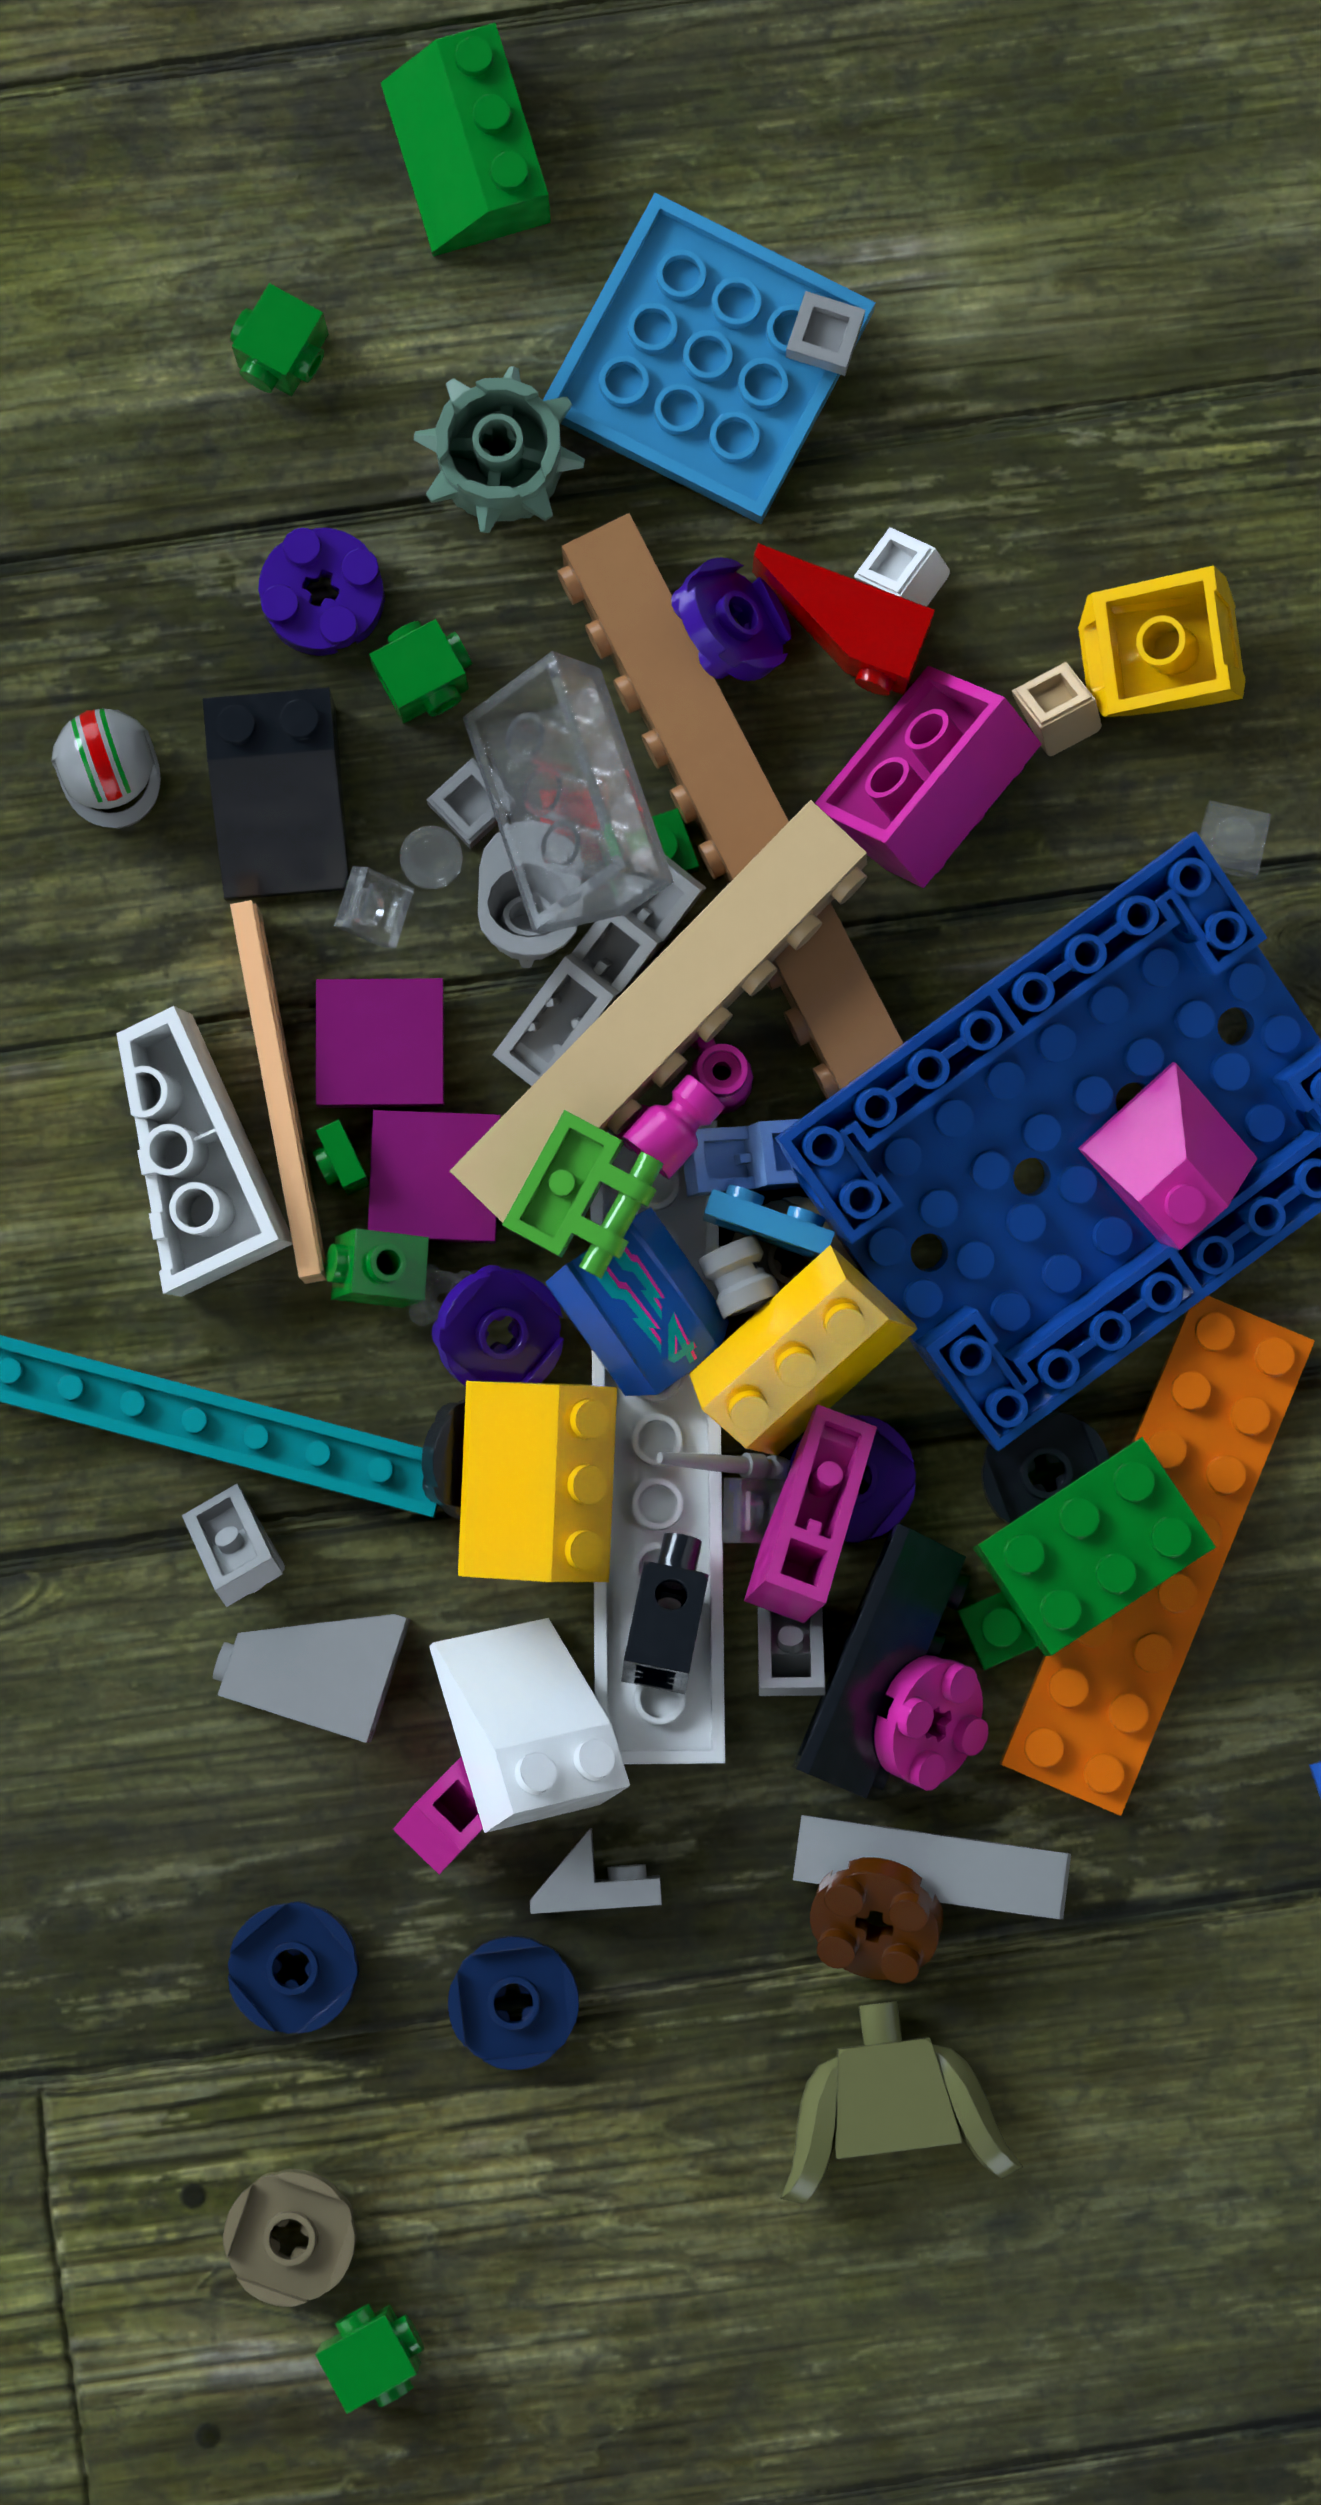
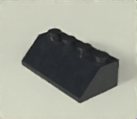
(889, 1631)

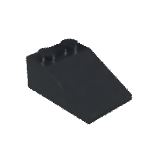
(277, 793)

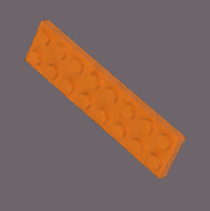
(1212, 1433)

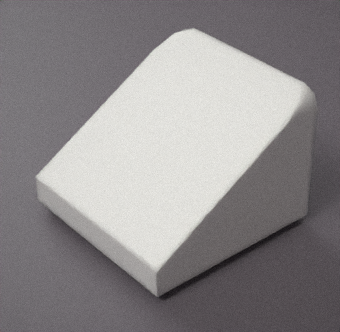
(904, 568)

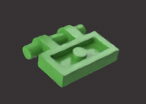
(564, 1185)

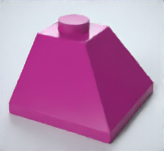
(1171, 1158)

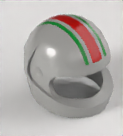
(105, 763)

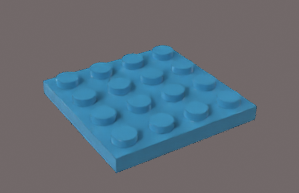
(692, 361)

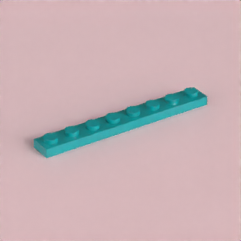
(213, 1425)

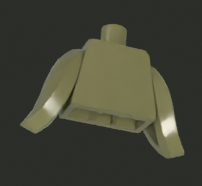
(891, 2100)

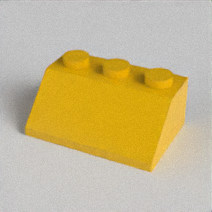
(799, 1353)
(537, 1481)

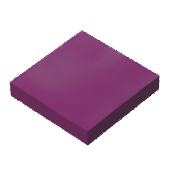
(379, 1043)
(413, 1180)

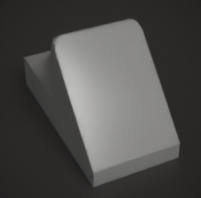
(233, 1545)
(790, 1655)
(576, 1889)

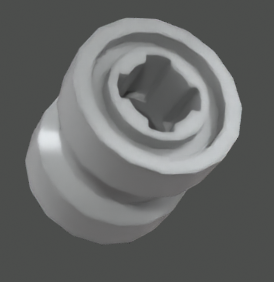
(737, 1276)

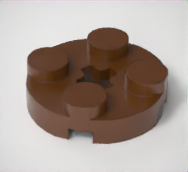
(870, 1950)

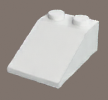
(527, 1725)

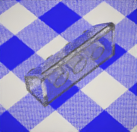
(567, 796)

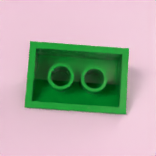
(466, 141)

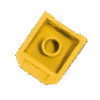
(1162, 644)

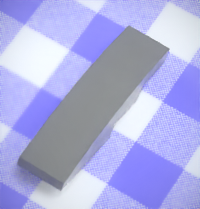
(594, 977)
(950, 1866)

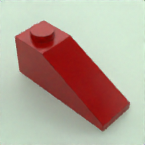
(857, 624)

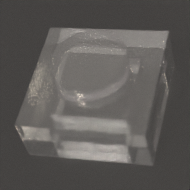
(1235, 837)
(374, 907)
(748, 1508)

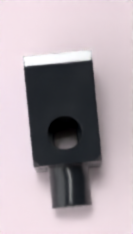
(660, 1638)

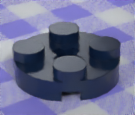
(255, 1963)
(490, 2031)

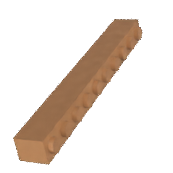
(719, 785)

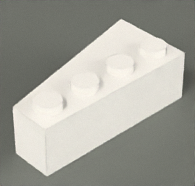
(198, 1165)

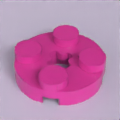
(931, 1721)

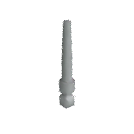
(747, 1465)

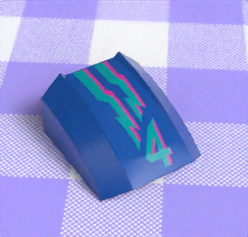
(648, 1312)

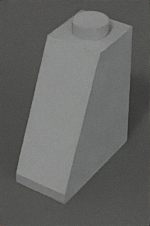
(316, 1672)

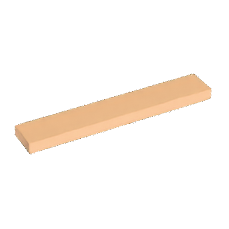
(279, 1091)

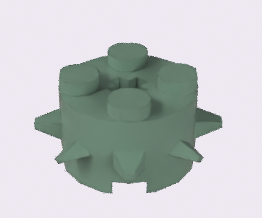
(491, 415)

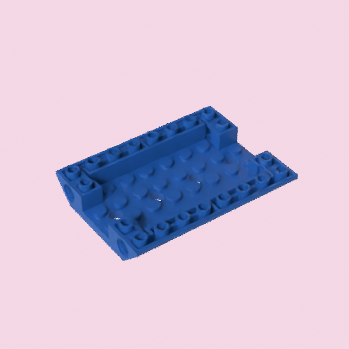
(1067, 1278)

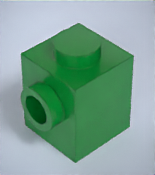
(279, 341)
(422, 669)
(377, 1268)
(371, 2357)

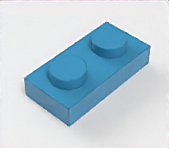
(743, 1213)

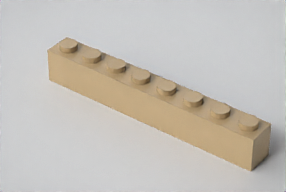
(674, 1001)

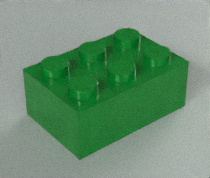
(1094, 1547)

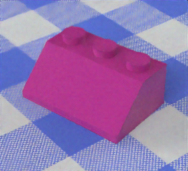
(929, 774)

